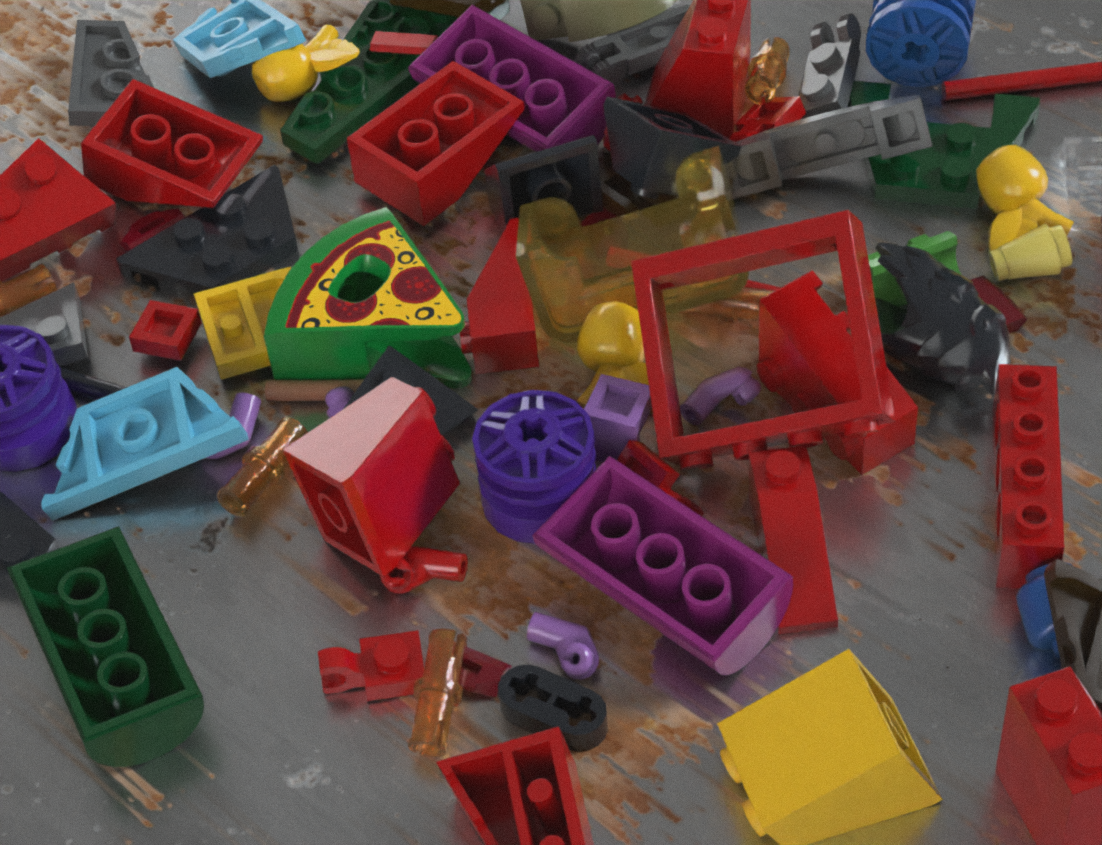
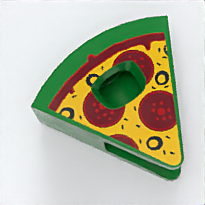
(356, 298)

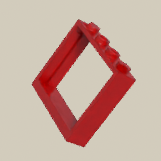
(745, 253)

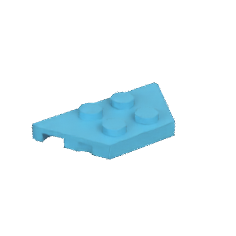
(236, 36)
(137, 439)

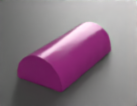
(558, 94)
(669, 566)

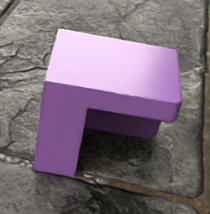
(617, 414)

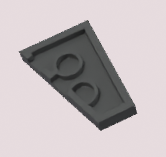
(101, 69)

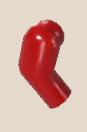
(423, 565)

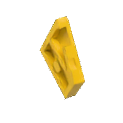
(236, 321)

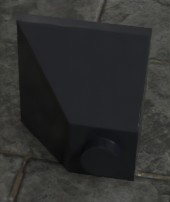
(653, 141)
(558, 172)

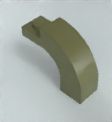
(587, 18)

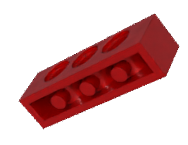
(1026, 472)

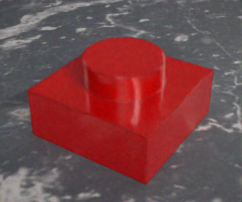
(165, 330)

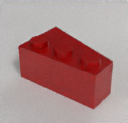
(46, 208)
(813, 366)
(521, 791)

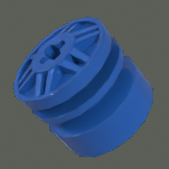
(919, 39)

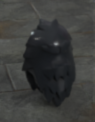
(945, 325)

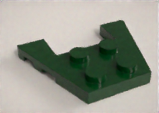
(947, 169)

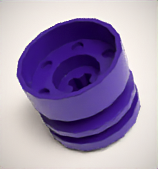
(33, 401)
(531, 459)

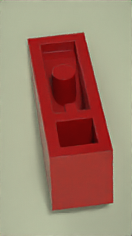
(501, 313)
(792, 534)

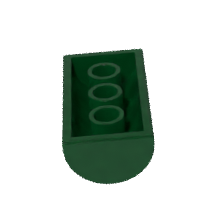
(109, 649)

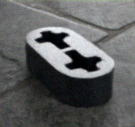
(555, 704)

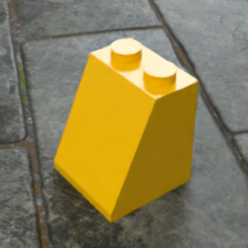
(825, 756)

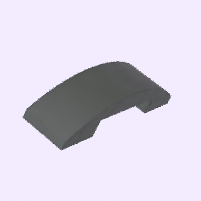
(827, 141)

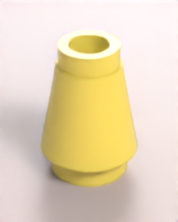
(1032, 254)

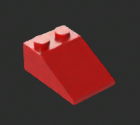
(432, 141)
(165, 150)

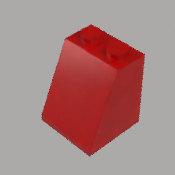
(706, 64)
(376, 473)
(1054, 759)

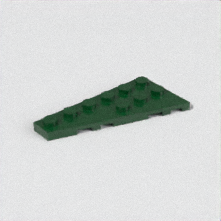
(364, 85)

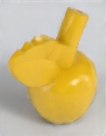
(295, 70)
(1011, 188)
(612, 345)

